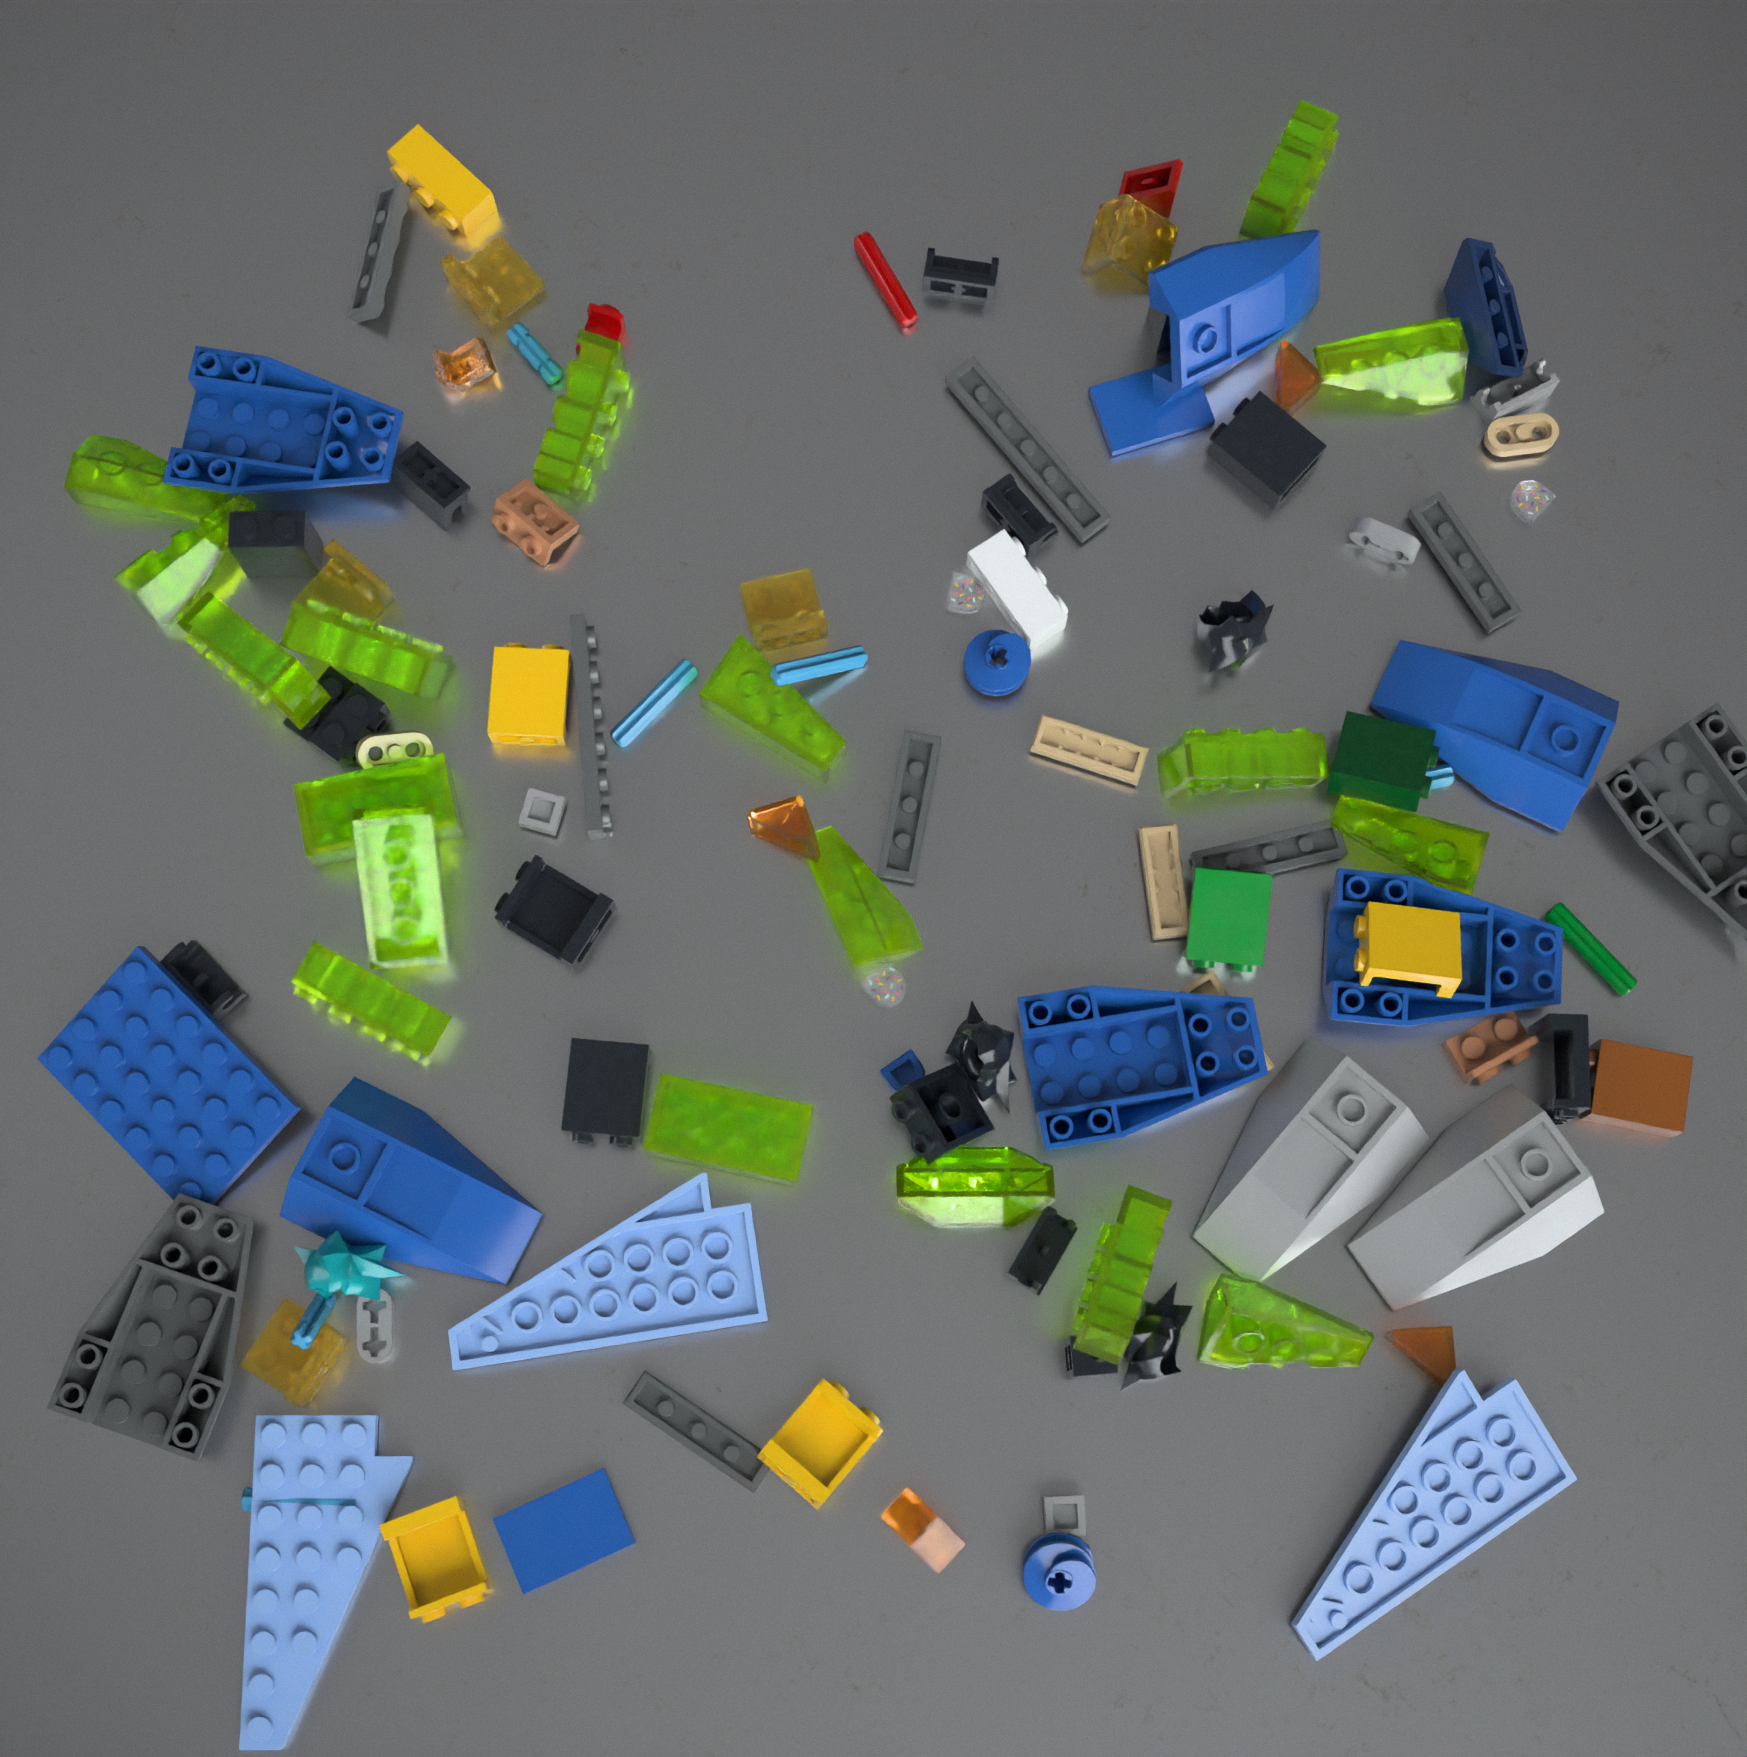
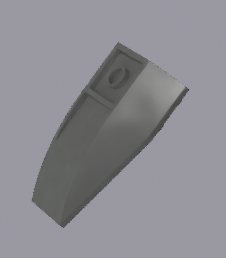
(1690, 809)
(164, 1333)

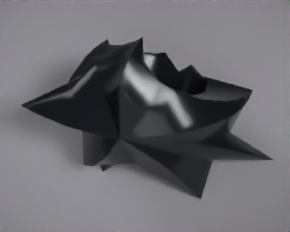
(1233, 630)
(984, 1056)
(1156, 1339)

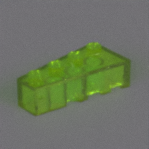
(1290, 171)
(253, 660)
(771, 714)
(1242, 761)
(1119, 1275)

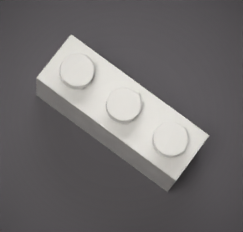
(1017, 589)

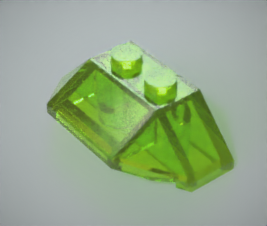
(976, 1187)

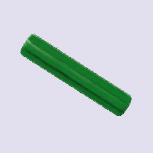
(1591, 949)

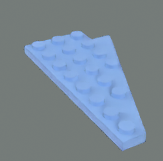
(646, 1279)
(1451, 1490)
(306, 1555)

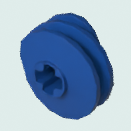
(998, 679)
(1059, 1571)

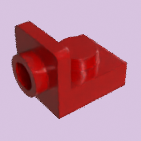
(604, 321)

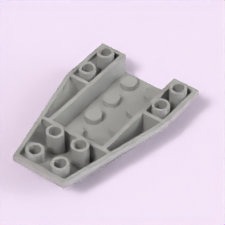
(1306, 1161)
(1477, 1203)

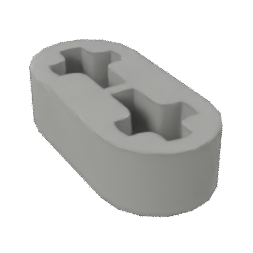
(1384, 540)
(365, 1328)

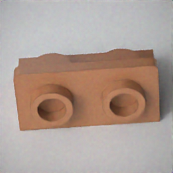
(532, 520)
(1489, 1044)

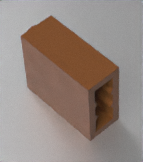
(1638, 1087)

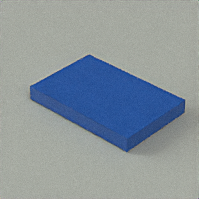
(1131, 419)
(564, 1531)

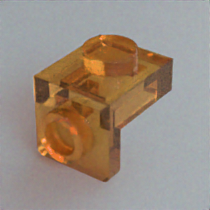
(464, 365)

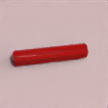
(885, 279)

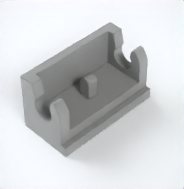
(1514, 393)

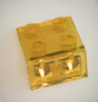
(1129, 238)
(493, 281)
(348, 585)
(783, 611)
(287, 1366)

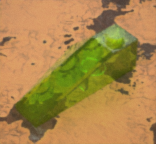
(171, 579)
(1425, 846)
(861, 909)

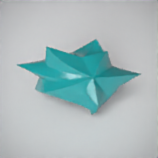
(345, 1268)

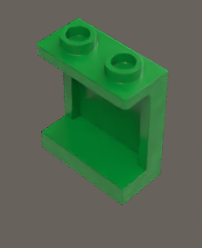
(1228, 917)

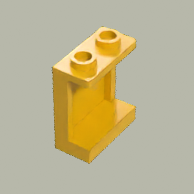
(529, 695)
(1409, 946)
(821, 1442)
(437, 1558)

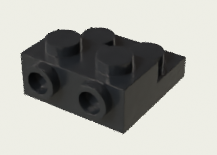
(343, 719)
(940, 1113)

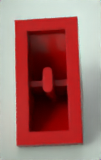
(1153, 185)

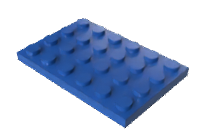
(168, 1081)

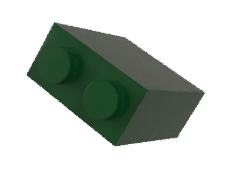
(1383, 761)

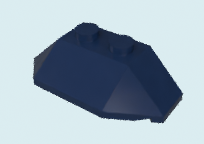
(1487, 309)

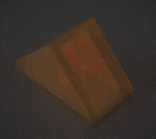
(1295, 378)
(786, 826)
(1428, 1349)
(923, 1530)

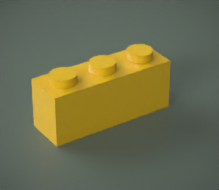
(441, 181)

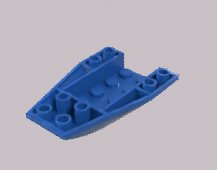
(1231, 304)
(278, 429)
(1502, 725)
(1505, 956)
(1131, 1057)
(406, 1183)

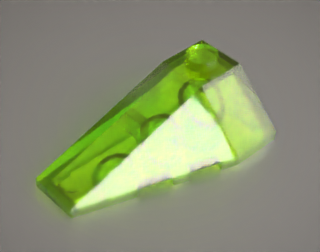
(1408, 361)
(130, 480)
(1264, 1326)

